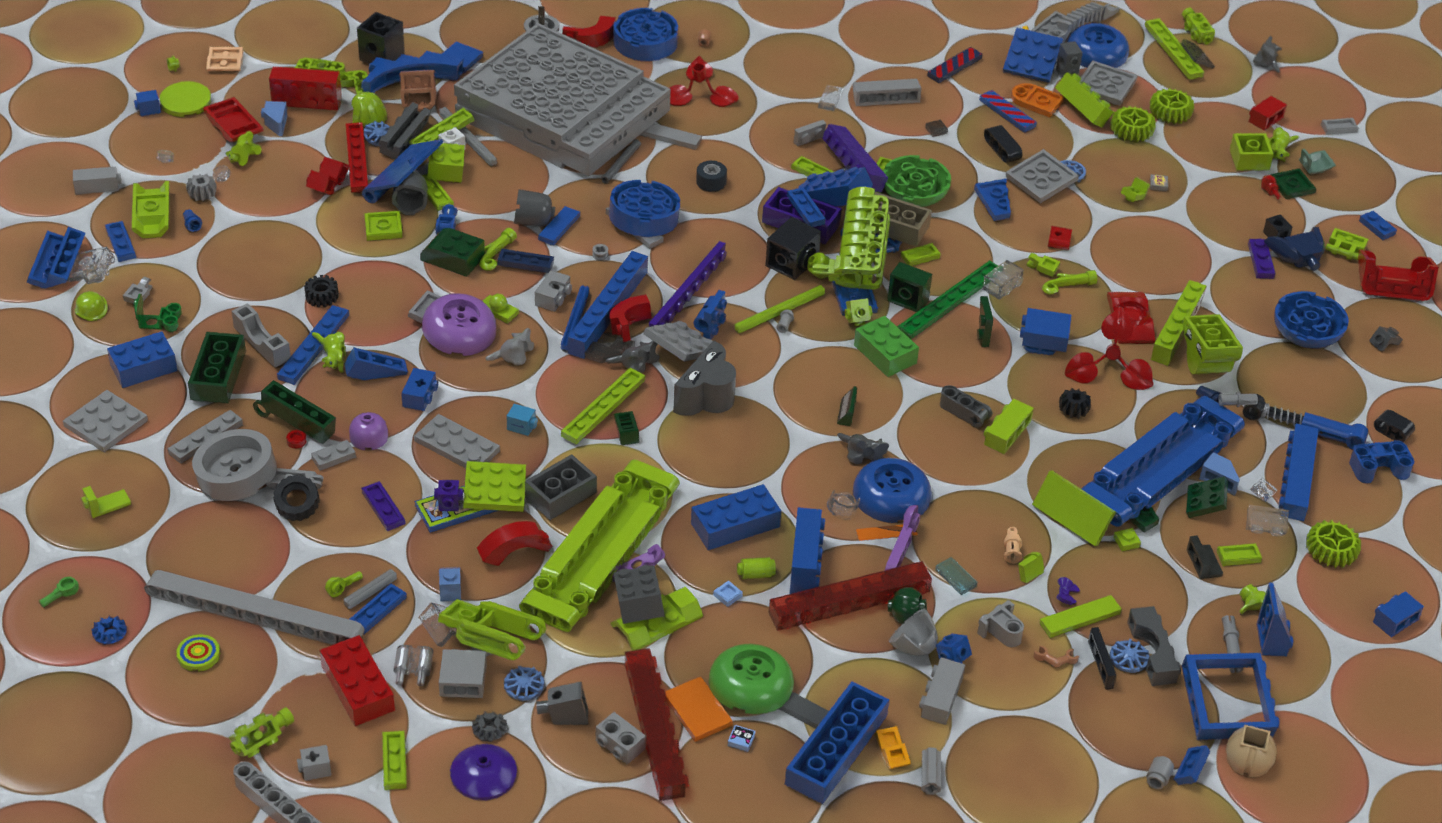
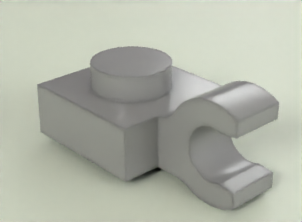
(142, 288)

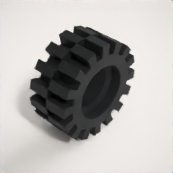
(328, 287)

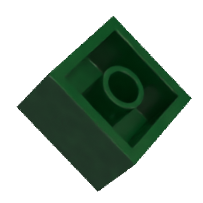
(909, 287)

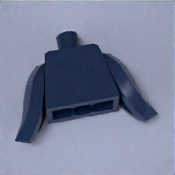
(1299, 249)

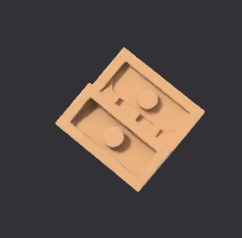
(224, 59)

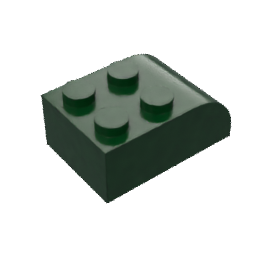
(454, 251)

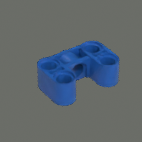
(1368, 457)

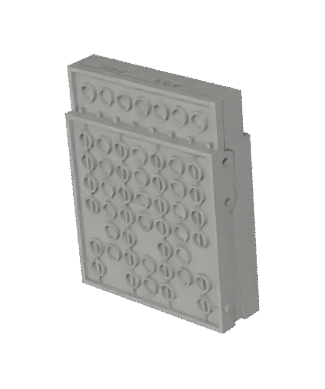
(561, 99)

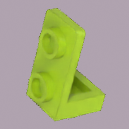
(104, 504)

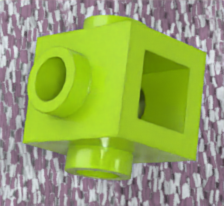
(855, 306)

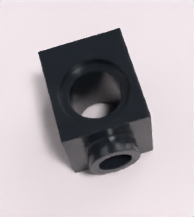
(1277, 227)

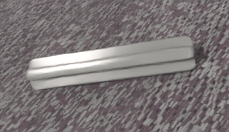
(370, 589)

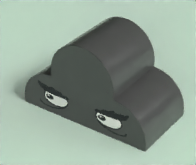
(706, 384)

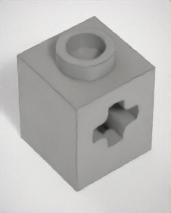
(314, 762)

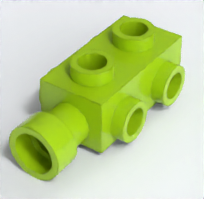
(1198, 26)
(256, 738)

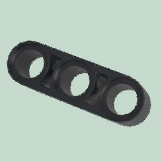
(1003, 143)

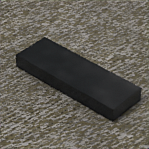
(1102, 658)

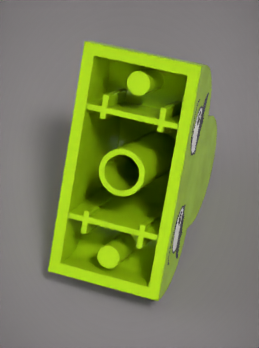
(1210, 344)

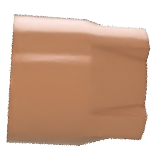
(704, 37)

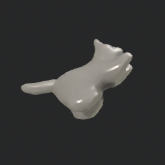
(514, 349)

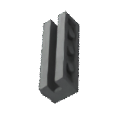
(404, 130)

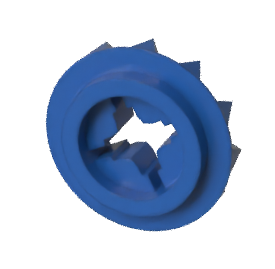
(110, 636)

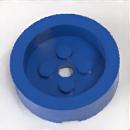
(645, 34)
(644, 208)

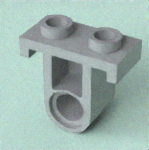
(1002, 625)

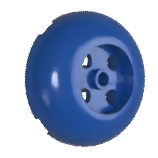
(1100, 44)
(1310, 319)
(902, 487)

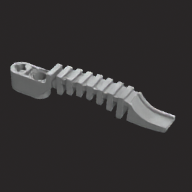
(1086, 13)

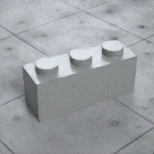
(942, 690)

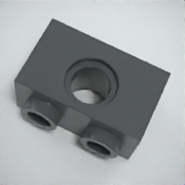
(1068, 58)

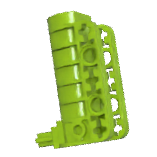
(860, 243)

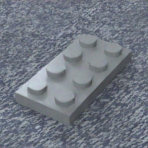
(455, 442)

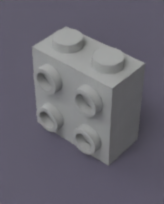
(462, 673)

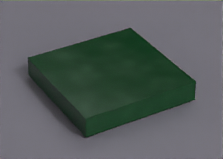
(1293, 183)

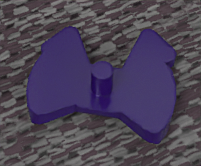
(1065, 586)

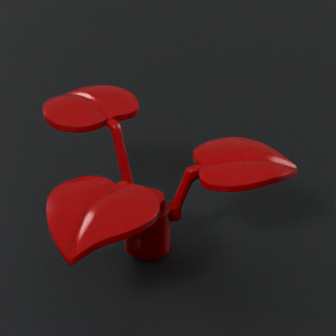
(700, 71)
(1117, 327)

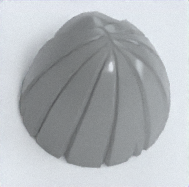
(916, 635)

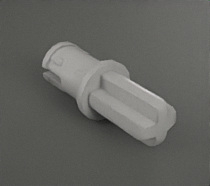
(1237, 399)

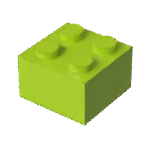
(1251, 151)
(446, 163)

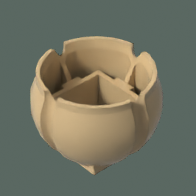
(1249, 758)

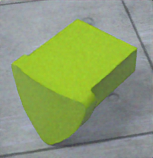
(1031, 566)

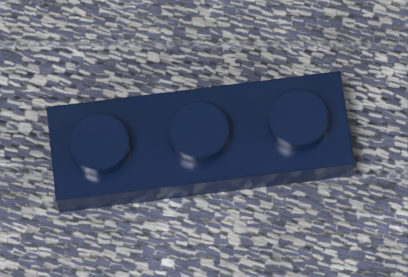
(525, 260)

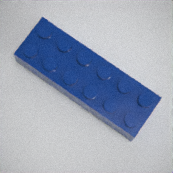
(836, 742)

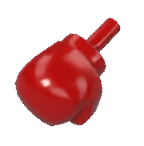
(1270, 185)

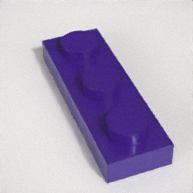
(1261, 259)

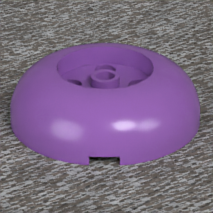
(468, 330)

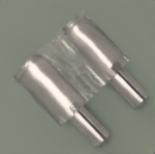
(413, 660)

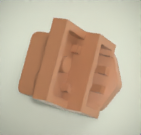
(418, 88)

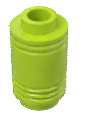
(756, 568)

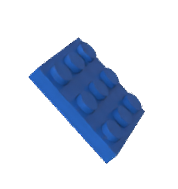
(1032, 55)

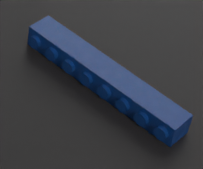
(598, 315)

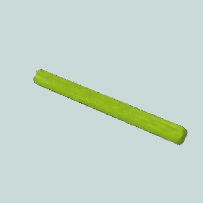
(776, 310)

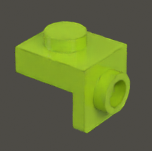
(1136, 191)

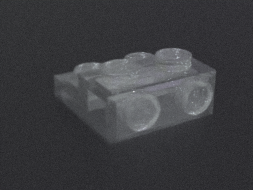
(92, 265)

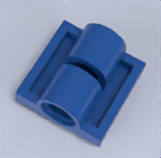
(711, 315)

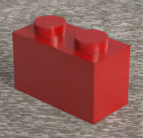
(1267, 113)

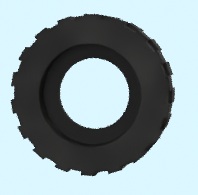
(296, 512)

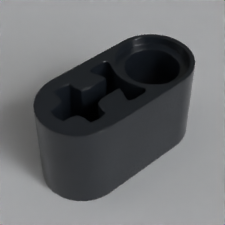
(1394, 425)

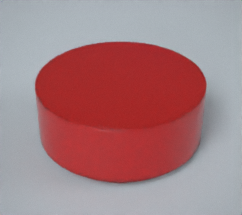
(296, 439)

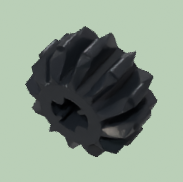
(1075, 403)

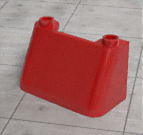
(1396, 282)

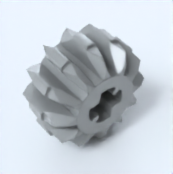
(201, 187)

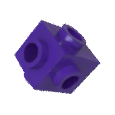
(448, 495)

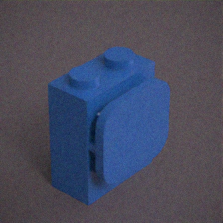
(1045, 331)

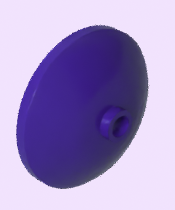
(480, 779)

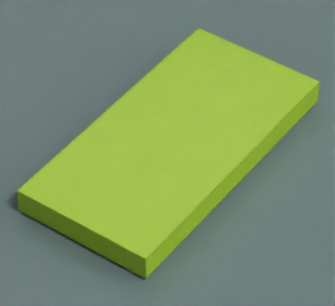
(1073, 508)

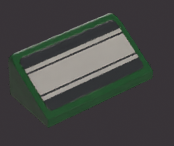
(847, 407)

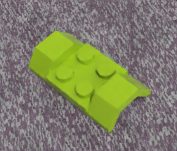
(150, 211)
(679, 610)

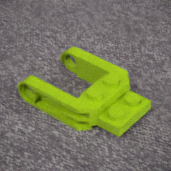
(474, 626)

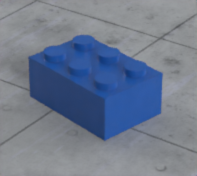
(142, 359)

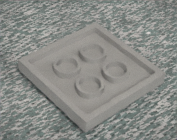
(1109, 82)
(1042, 176)
(678, 339)
(105, 420)

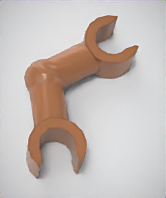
(1055, 662)

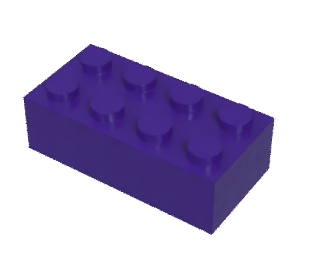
(780, 209)

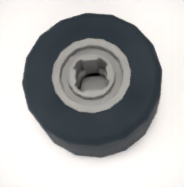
(711, 176)

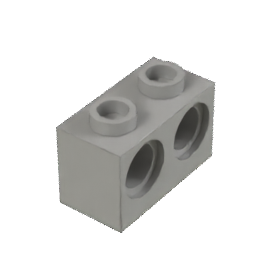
(620, 738)

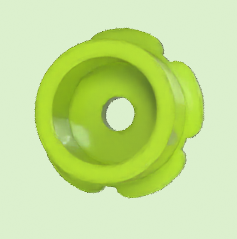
(173, 63)

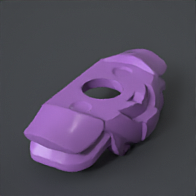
(649, 558)

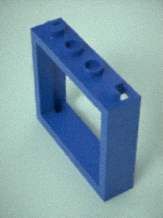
(1206, 730)

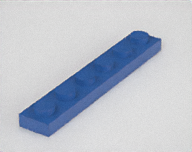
(311, 346)

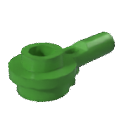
(66, 587)

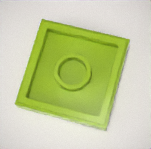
(383, 225)

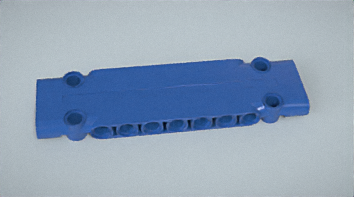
(1163, 458)

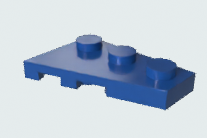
(995, 198)

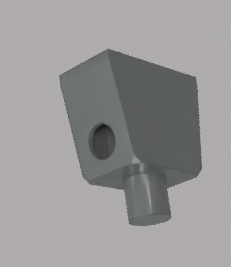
(566, 705)

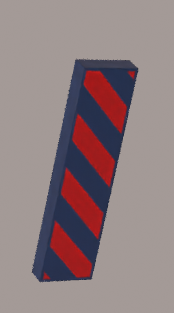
(954, 64)

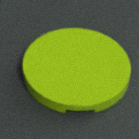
(185, 98)

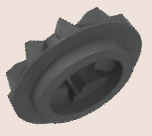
(489, 733)

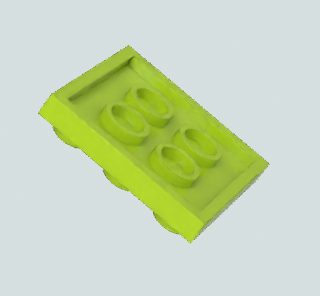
(494, 486)

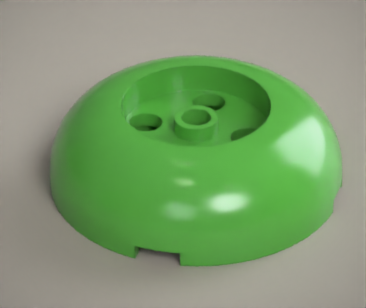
(917, 180)
(739, 681)

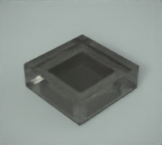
(936, 128)

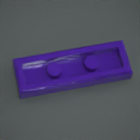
(383, 506)

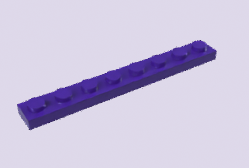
(690, 285)

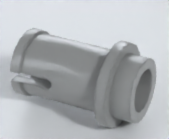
(786, 318)

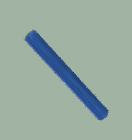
(575, 314)

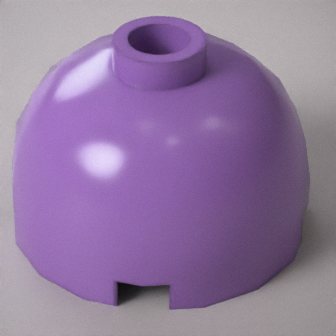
(368, 431)

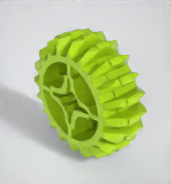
(1171, 105)
(1133, 124)
(1333, 543)

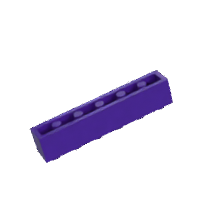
(853, 154)

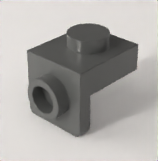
(1384, 336)

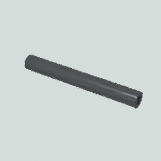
(621, 161)

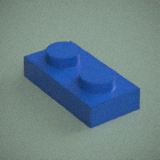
(1377, 225)
(1192, 765)

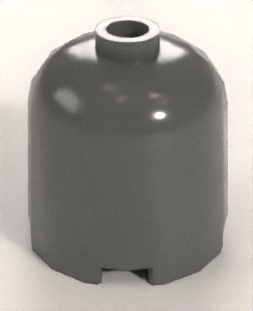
(411, 194)
(534, 209)

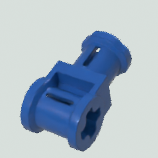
(446, 220)

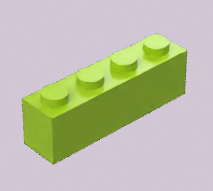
(1084, 99)

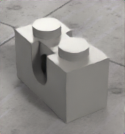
(552, 291)

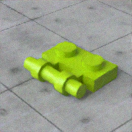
(1346, 240)

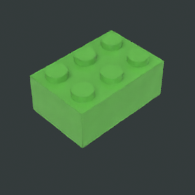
(886, 346)

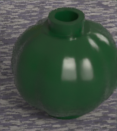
(906, 604)

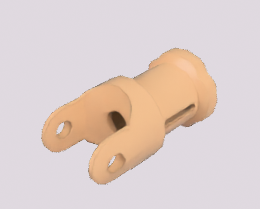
(1012, 544)

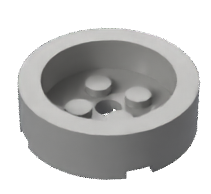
(222, 455)

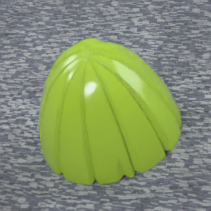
(368, 109)

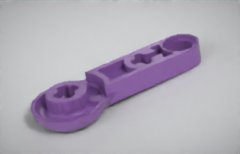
(911, 522)

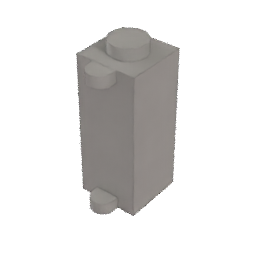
(96, 180)

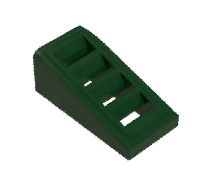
(627, 430)

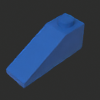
(372, 365)

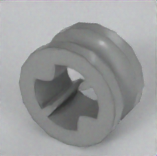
(600, 252)

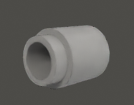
(1159, 772)

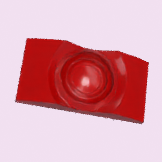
(232, 119)
(1137, 308)

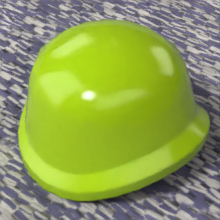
(91, 306)

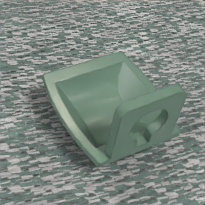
(1316, 162)

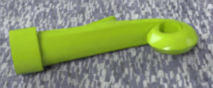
(495, 247)
(1051, 286)

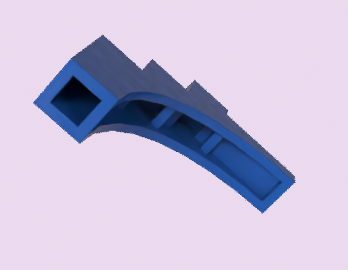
(385, 72)

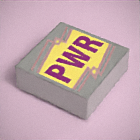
(1158, 182)

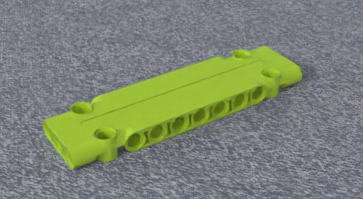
(597, 543)

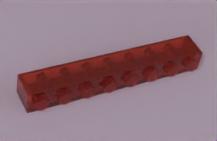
(847, 595)
(655, 724)

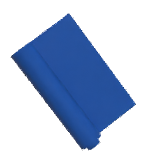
(399, 169)

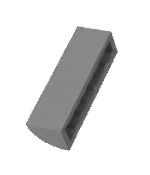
(886, 92)

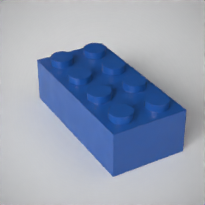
(835, 186)
(735, 517)
(807, 550)

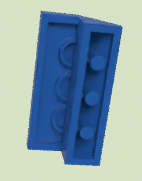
(56, 258)

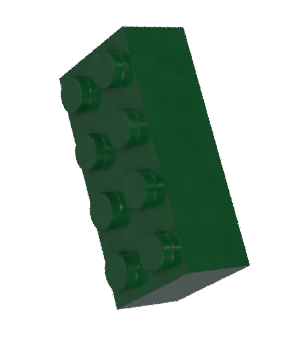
(217, 367)

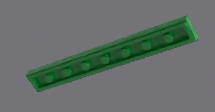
(946, 301)

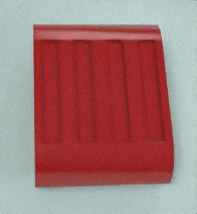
(1059, 237)

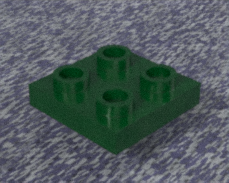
(1207, 497)

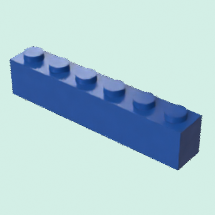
(1299, 471)

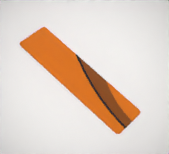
(880, 532)

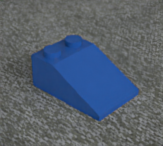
(1273, 625)

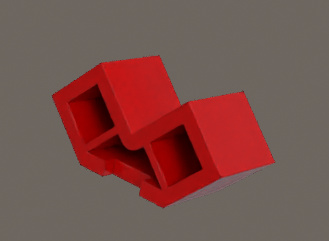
(330, 174)

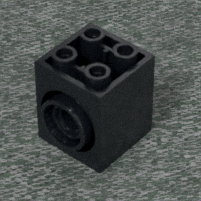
(380, 38)
(791, 248)

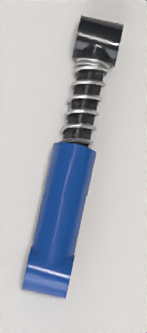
(1328, 428)

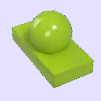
(500, 308)

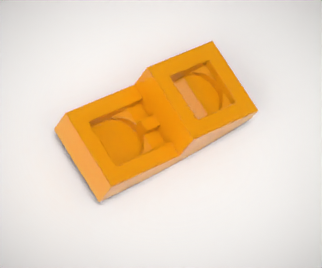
(891, 747)

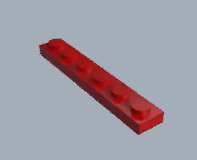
(356, 157)

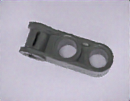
(964, 406)

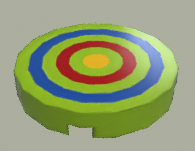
(198, 652)

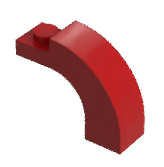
(593, 36)
(628, 312)
(511, 537)

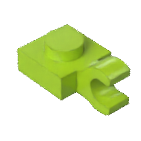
(1045, 265)

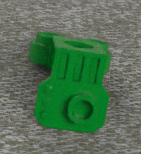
(168, 316)

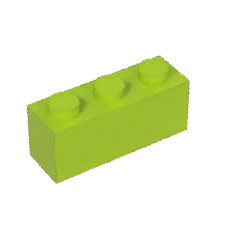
(1008, 426)

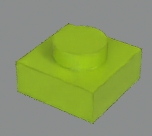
(1127, 539)

